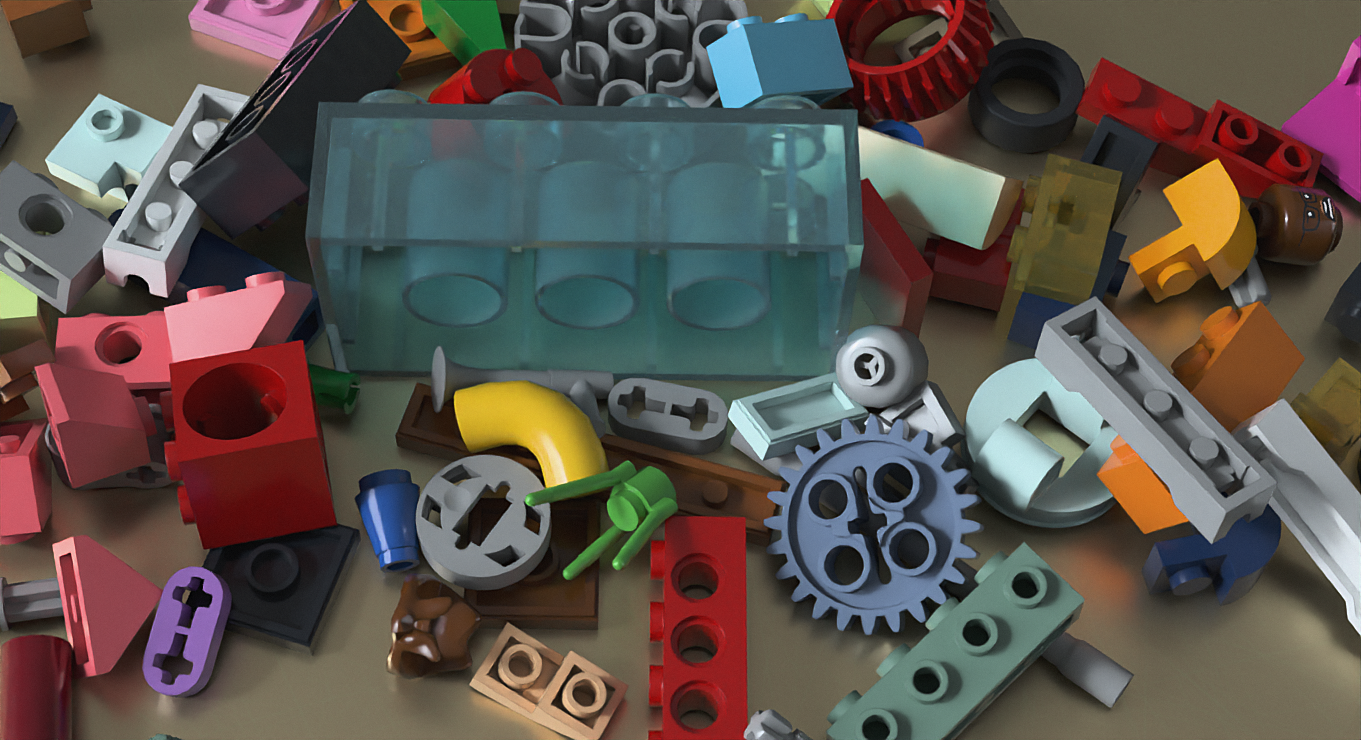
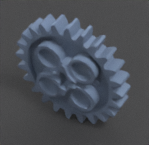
(931, 507)

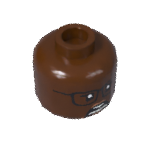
(1295, 224)

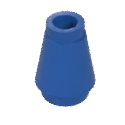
(389, 515)

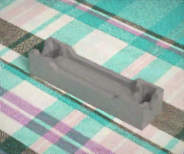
(1156, 418)

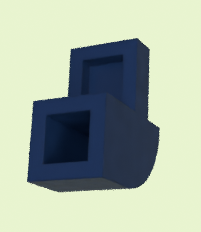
(1229, 564)

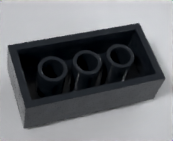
(269, 144)

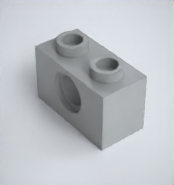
(55, 265)

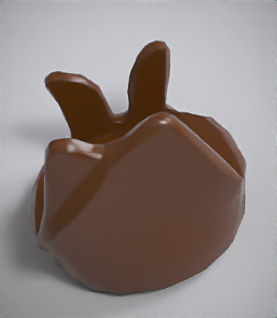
(430, 629)

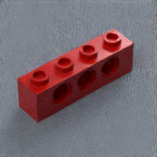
(713, 555)

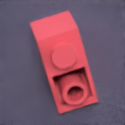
(236, 320)

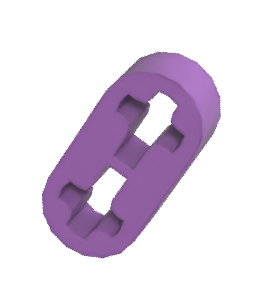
(171, 627)

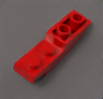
(1193, 137)

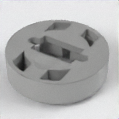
(481, 566)

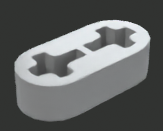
(668, 415)

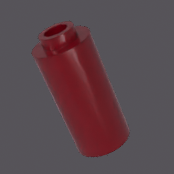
(36, 688)

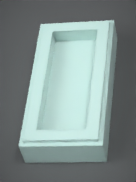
(793, 413)

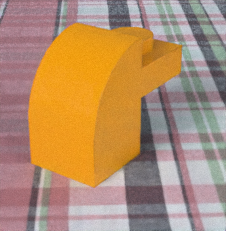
(1214, 236)

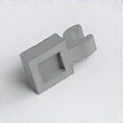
(930, 410)

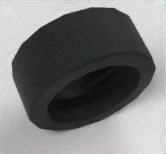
(1020, 130)

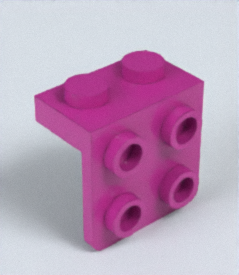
(1334, 125)

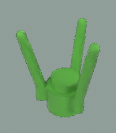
(636, 503)

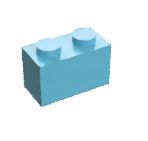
(779, 59)

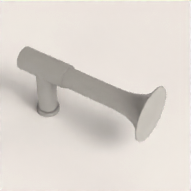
(579, 385)

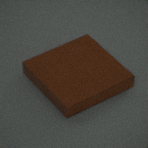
(544, 595)

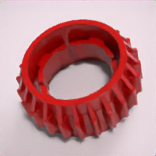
(926, 83)

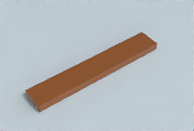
(699, 484)

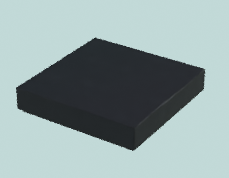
(282, 584)

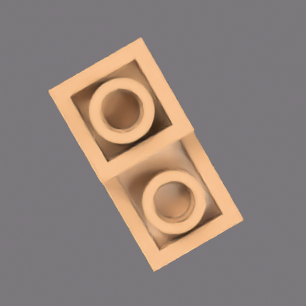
(547, 687)

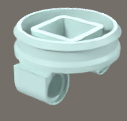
(1019, 469)

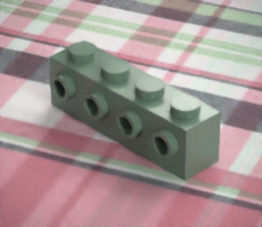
(966, 656)

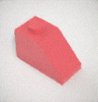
(95, 422)
(24, 479)

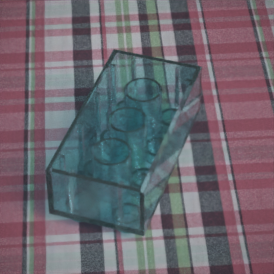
(586, 236)

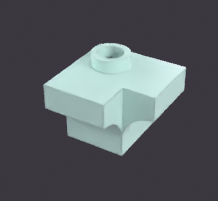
(108, 149)

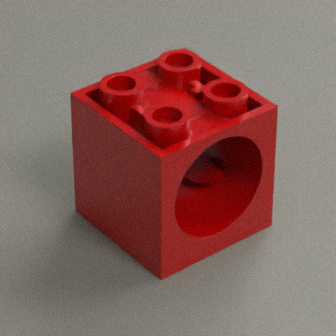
(247, 445)

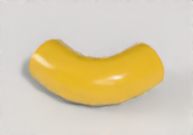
(536, 420)

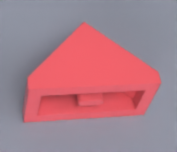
(100, 602)

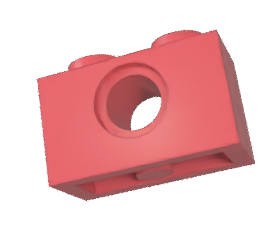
(104, 340)

